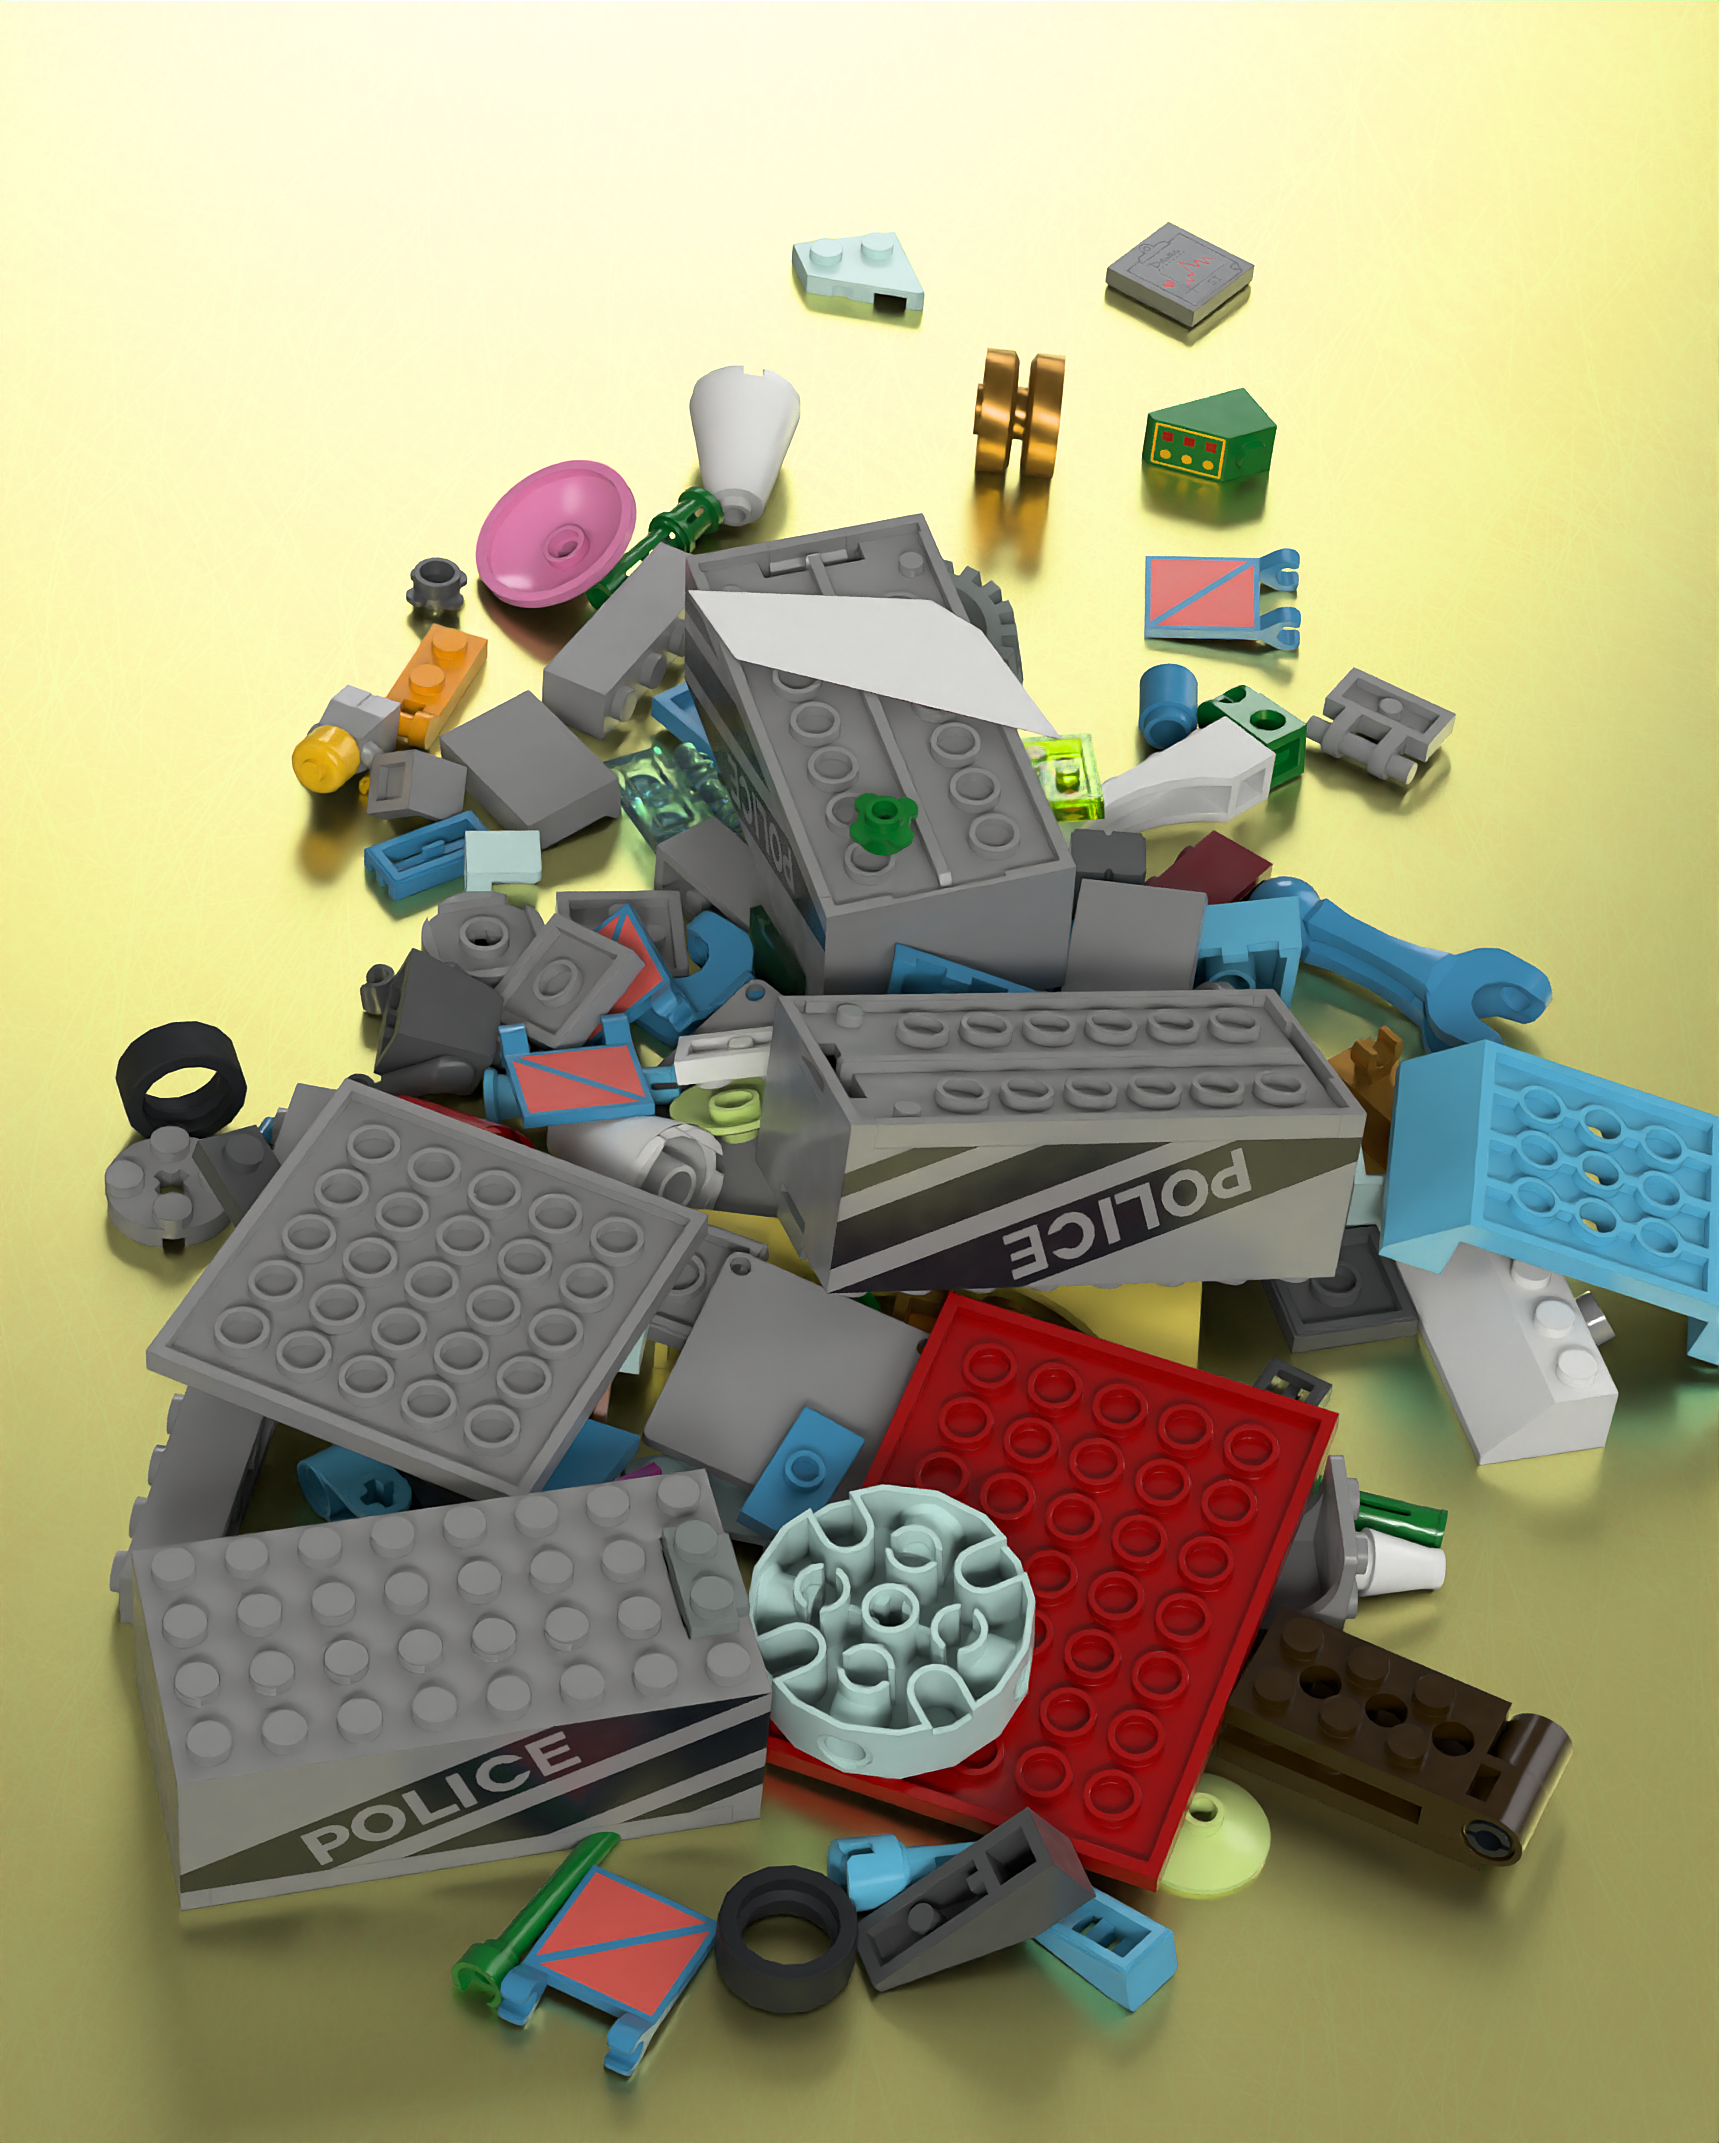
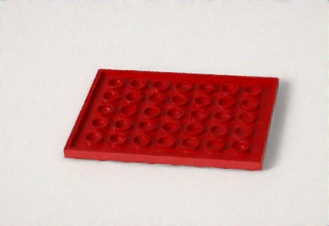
(1152, 1545)

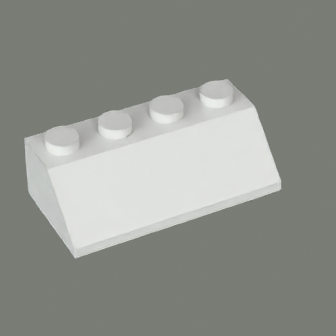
(1512, 1355)

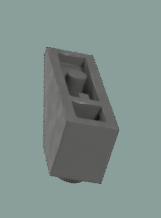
(976, 1903)

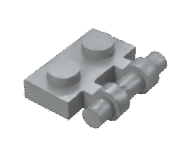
(1386, 714)

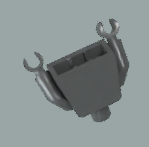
(434, 1027)

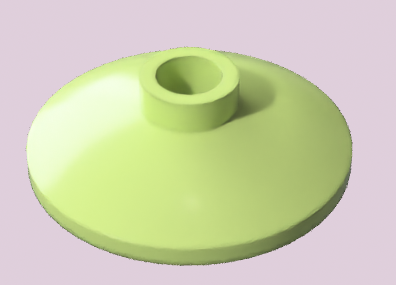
(723, 1111)
(1226, 1848)

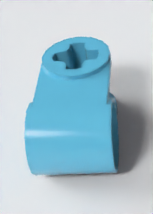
(351, 1486)

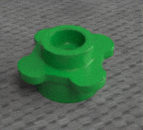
(883, 823)

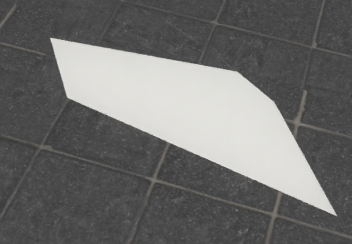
(876, 646)

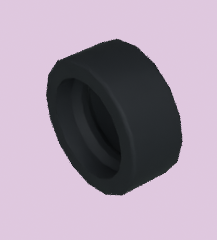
(171, 1049)
(787, 1986)

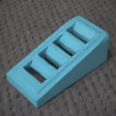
(1129, 1971)

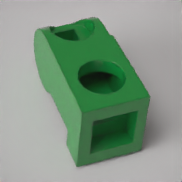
(1265, 722)

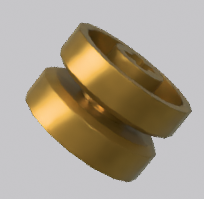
(1019, 413)

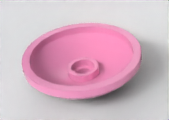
(556, 533)

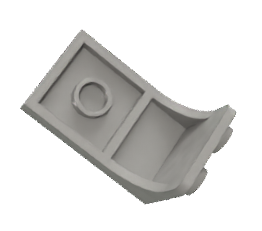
(1324, 1555)

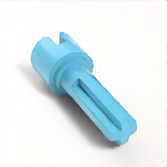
(880, 1867)

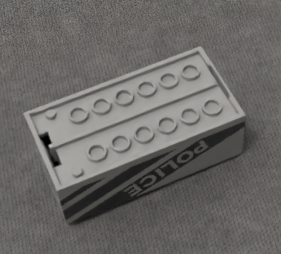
(986, 859)
(1055, 1140)
(447, 1686)

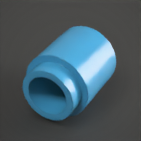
(1167, 704)

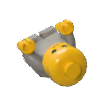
(346, 739)

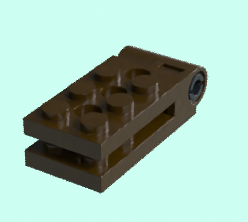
(1393, 1742)

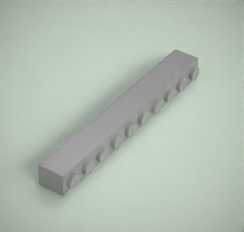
(214, 1446)

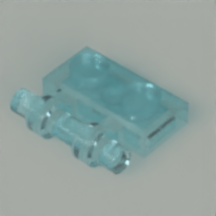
(658, 795)

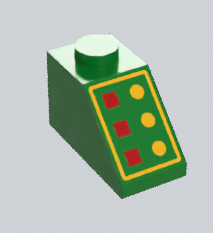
(1212, 437)

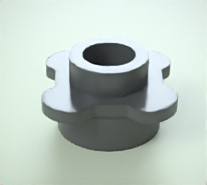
(437, 584)

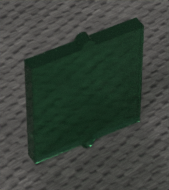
(772, 956)

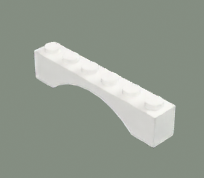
(1199, 779)

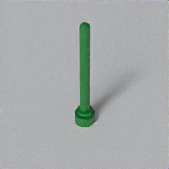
(492, 1960)

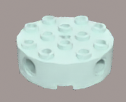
(893, 1631)

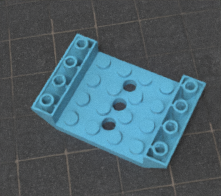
(1498, 1156)

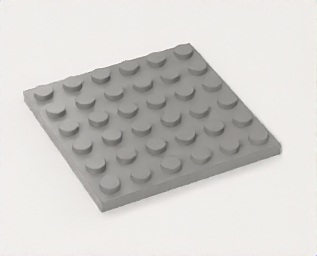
(429, 1295)

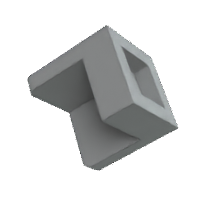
(415, 785)

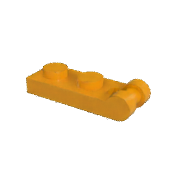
(436, 682)

